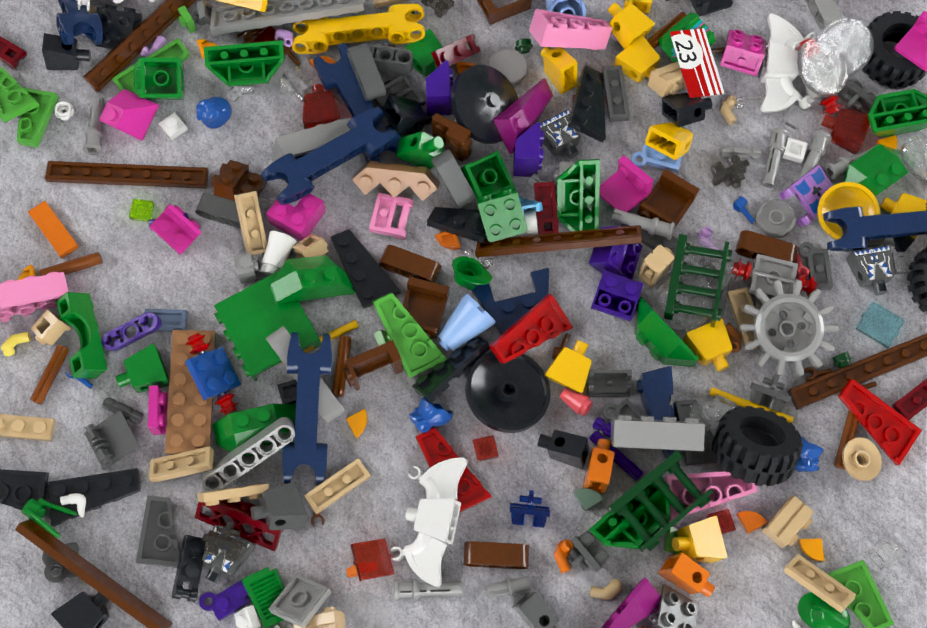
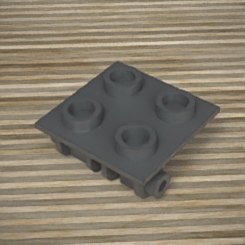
(111, 439)
(674, 610)

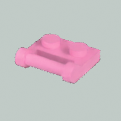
(384, 214)

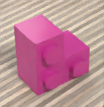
(297, 220)

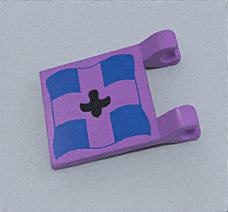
(808, 192)

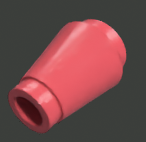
(577, 402)

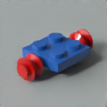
(212, 373)

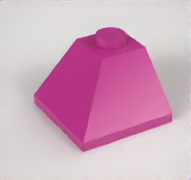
(129, 113)

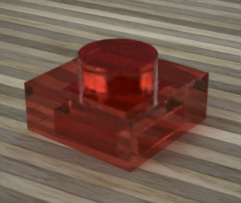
(485, 448)
(725, 521)

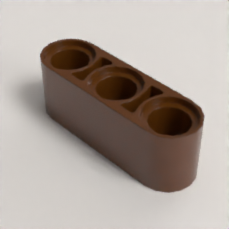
(753, 243)
(409, 264)
(496, 555)

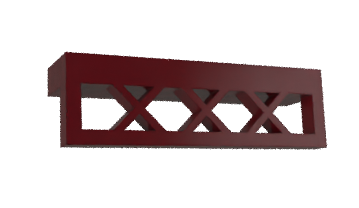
(240, 514)

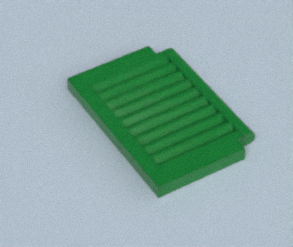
(263, 590)

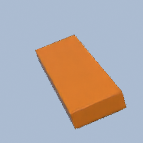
(53, 229)

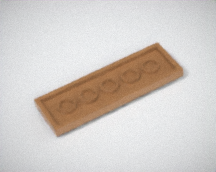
(187, 413)

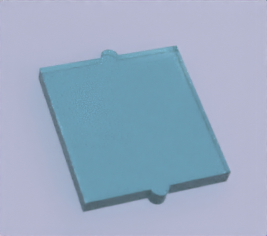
(880, 324)

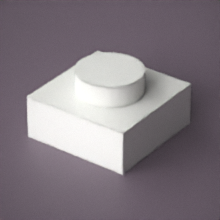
(173, 126)
(794, 150)
(247, 618)

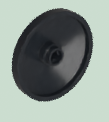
(478, 98)
(507, 394)

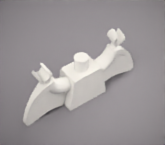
(781, 67)
(434, 519)

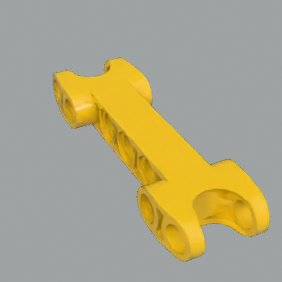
(392, 25)

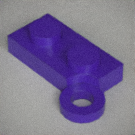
(227, 601)

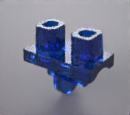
(519, 510)

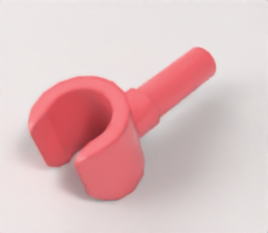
(801, 269)

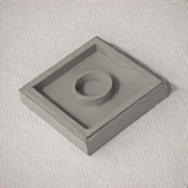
(300, 600)

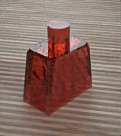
(319, 107)
(847, 129)

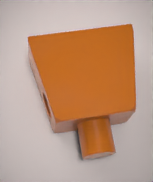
(599, 467)
(686, 574)

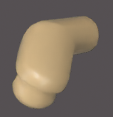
(726, 109)
(608, 592)

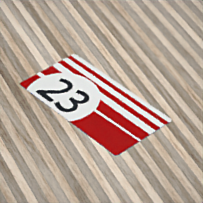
(696, 63)

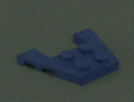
(510, 310)

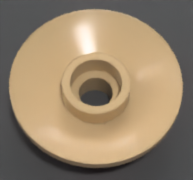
(869, 459)

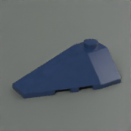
(655, 394)

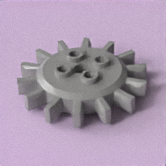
(797, 311)

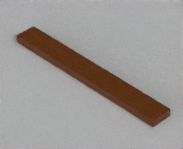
(133, 43)
(127, 174)
(560, 241)
(860, 371)
(92, 575)

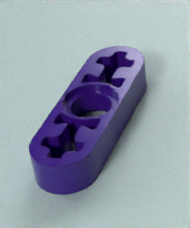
(121, 331)

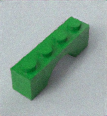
(78, 312)

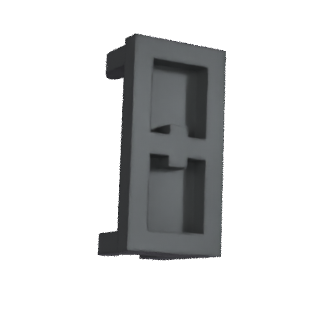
(609, 383)

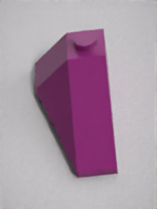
(523, 114)
(635, 607)

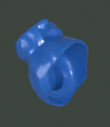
(213, 112)
(429, 415)
(809, 457)

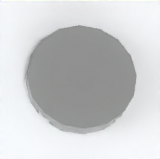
(511, 64)
(775, 218)

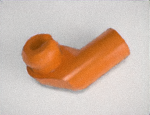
(561, 554)

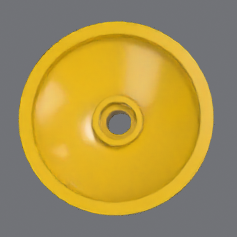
(843, 196)

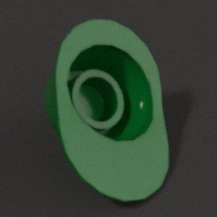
(470, 272)
(820, 614)

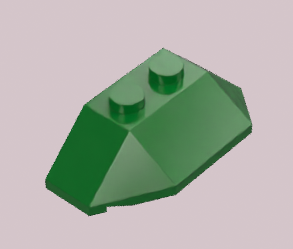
(245, 62)
(898, 113)
(877, 169)
(579, 195)
(310, 279)
(660, 338)
(242, 425)
(617, 531)

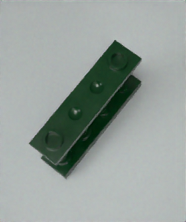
(677, 287)
(656, 480)

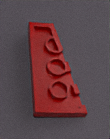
(436, 450)

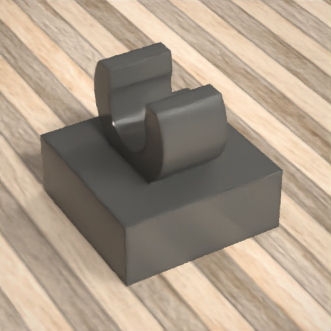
(203, 12)

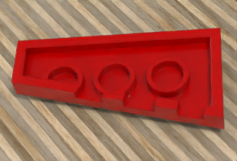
(538, 325)
(882, 422)

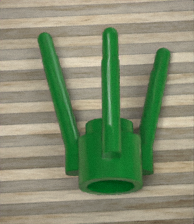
(35, 511)

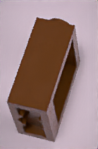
(495, 15)

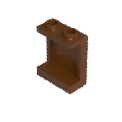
(669, 199)
(426, 304)
(371, 361)

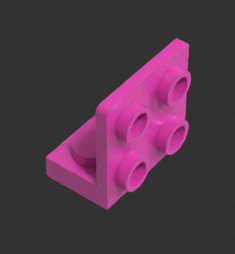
(914, 43)
(743, 52)
(626, 186)
(175, 228)
(157, 410)

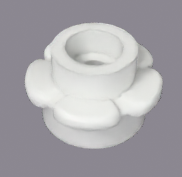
(61, 107)

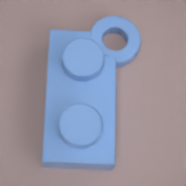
(656, 159)

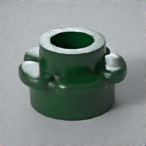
(523, 46)
(842, 359)

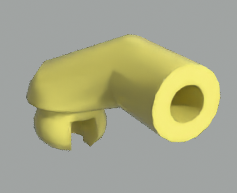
(13, 340)

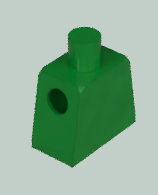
(421, 50)
(420, 149)
(144, 370)

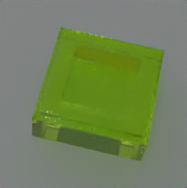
(141, 210)

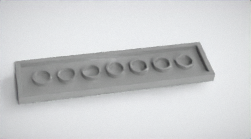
(278, 12)

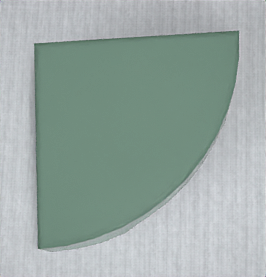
(587, 498)

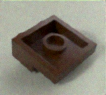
(454, 136)
(235, 180)

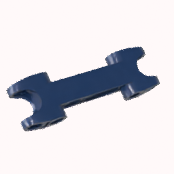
(78, 22)
(343, 78)
(301, 171)
(860, 228)
(305, 446)

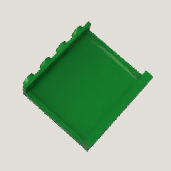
(253, 317)

